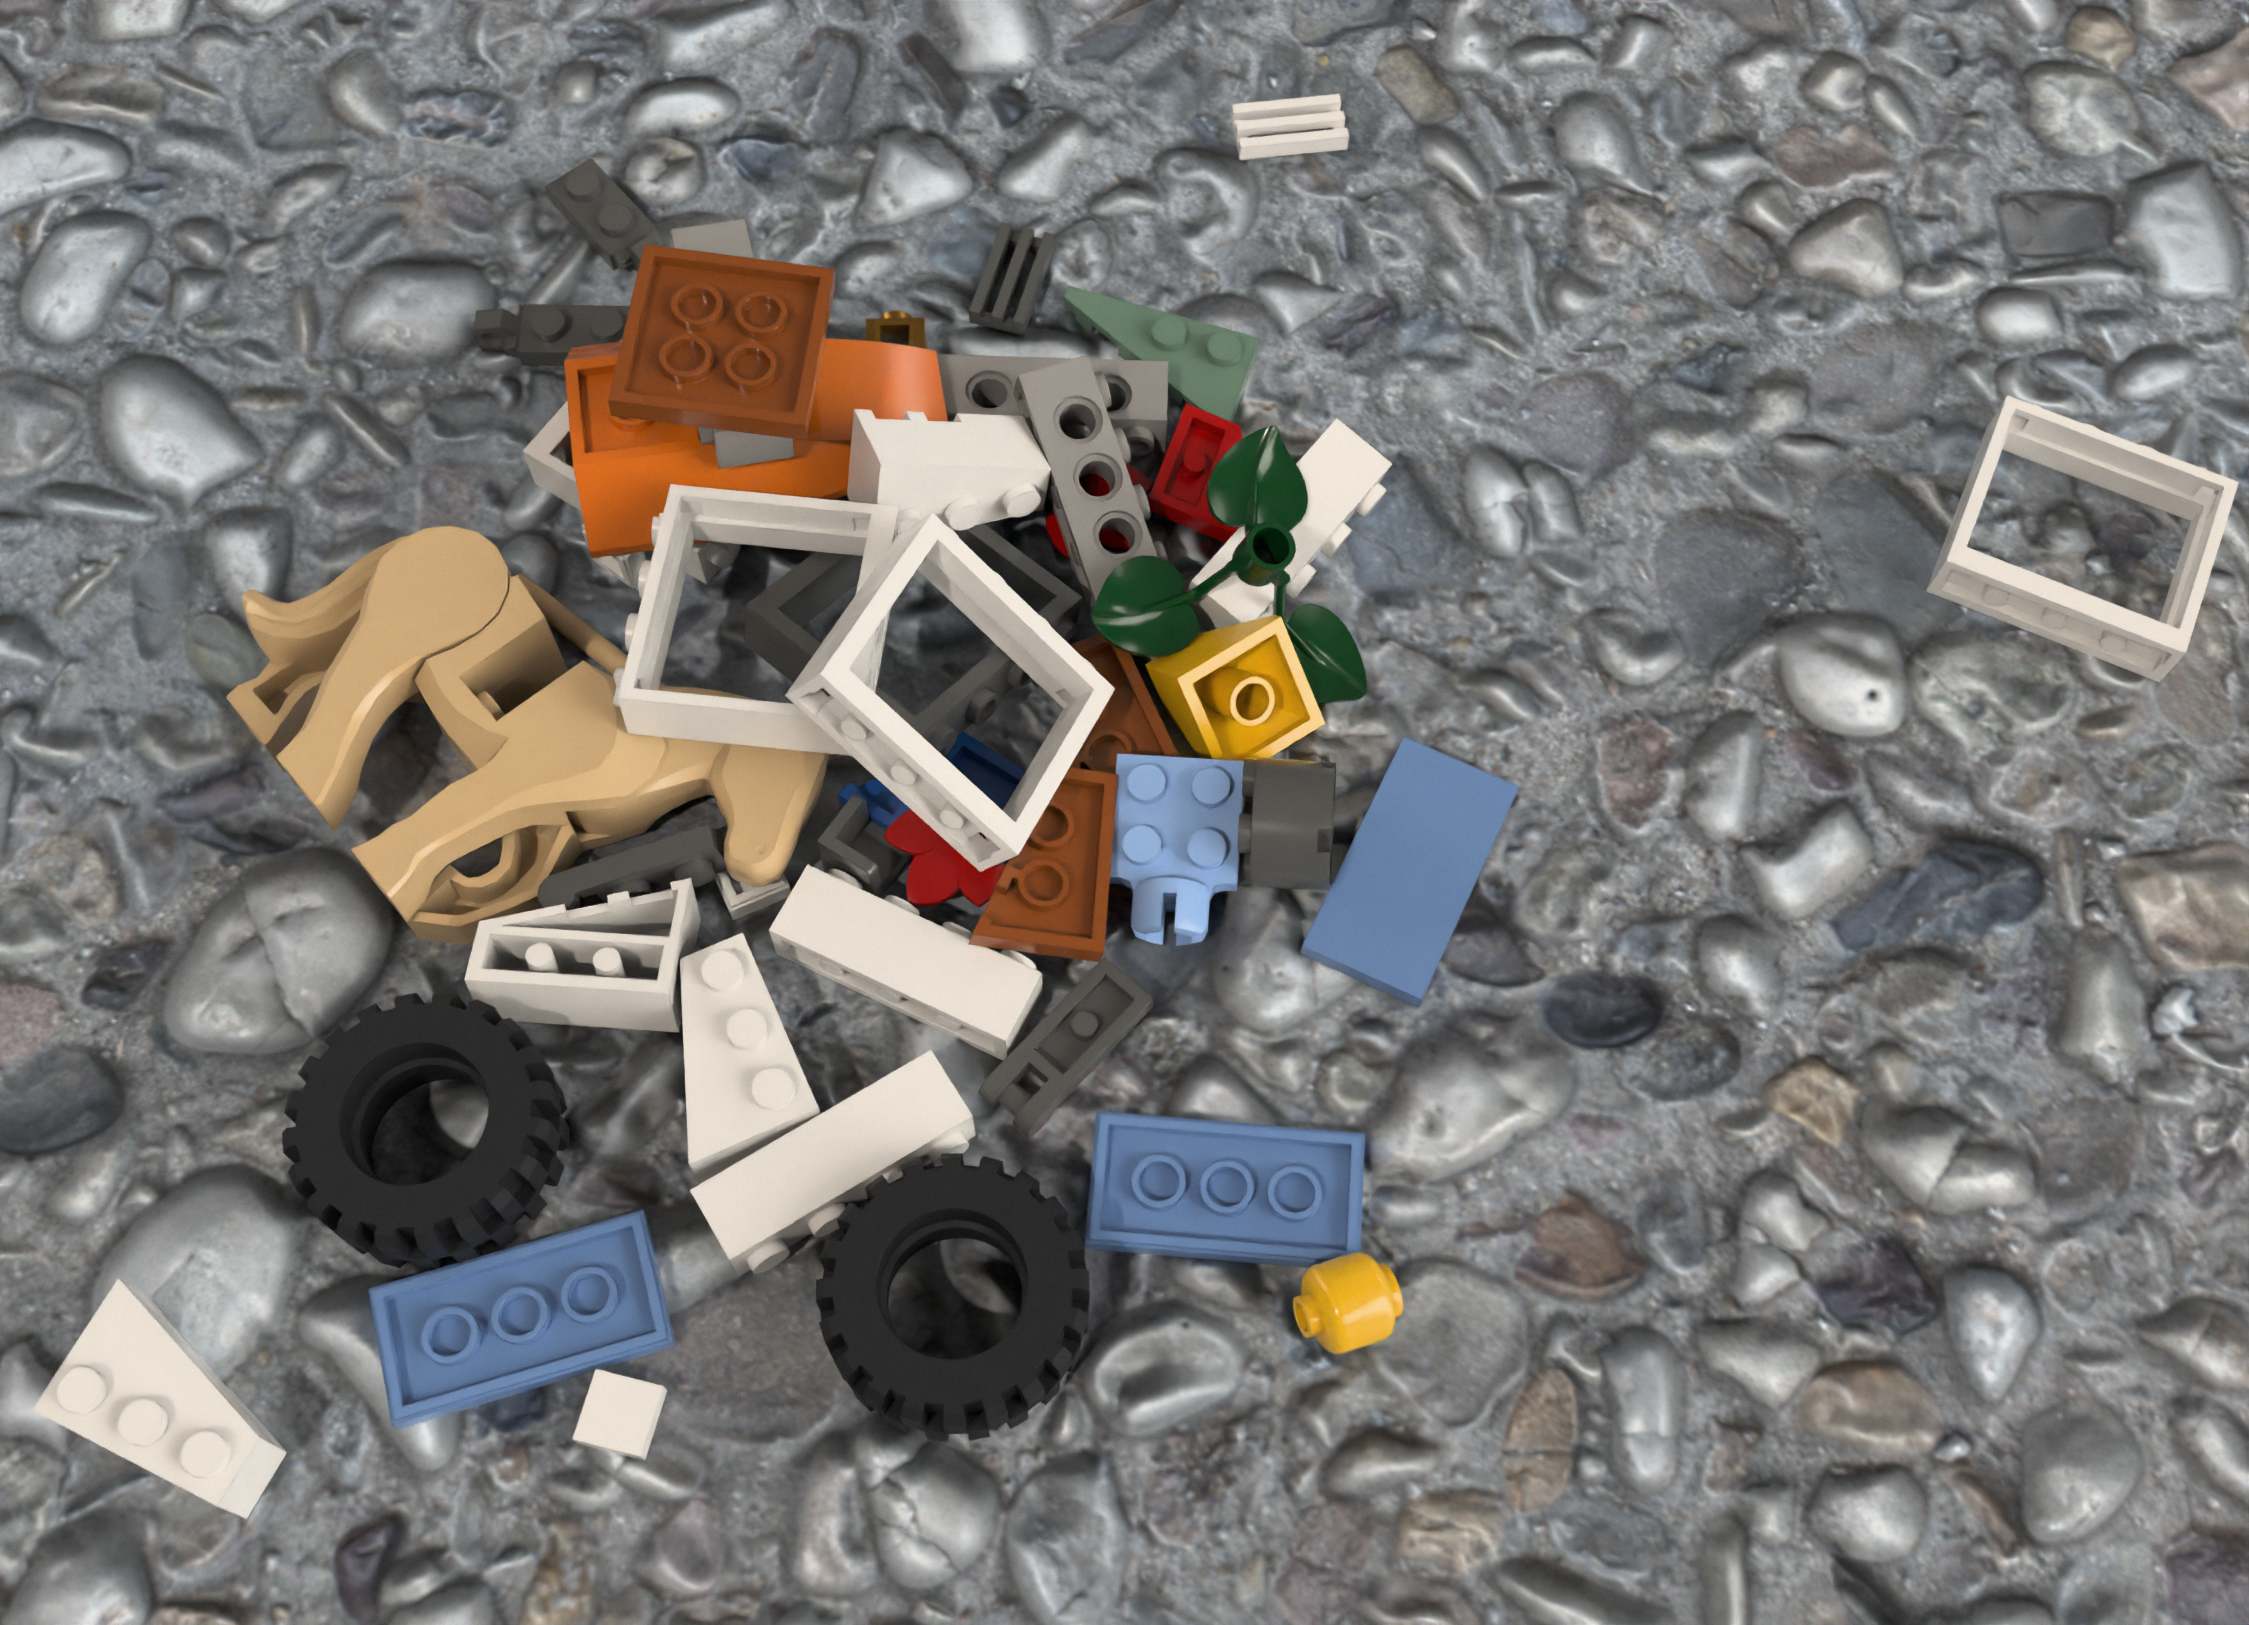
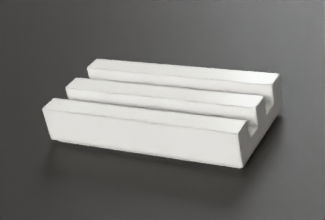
(1287, 119)

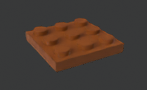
(723, 342)

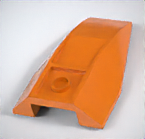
(629, 463)

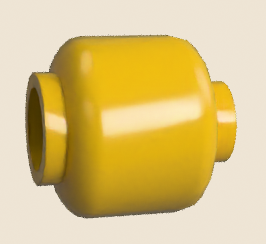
(1348, 1302)

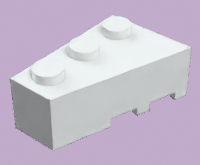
(958, 470)
(591, 963)
(737, 1060)
(159, 1405)

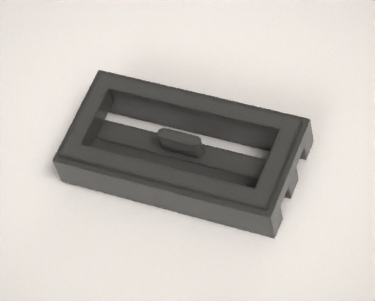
(1022, 243)

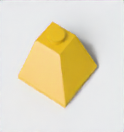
(1237, 691)

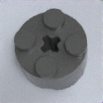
(1287, 824)

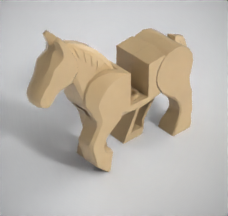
(542, 744)

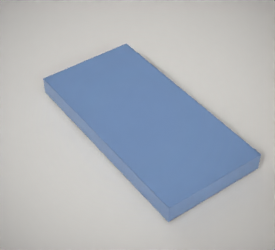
(1409, 871)
(1224, 1190)
(520, 1319)

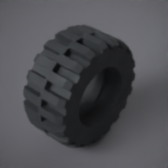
(368, 1074)
(938, 1206)

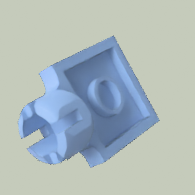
(1175, 840)

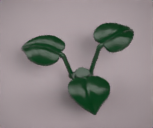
(1254, 487)

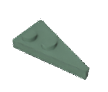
(1204, 360)

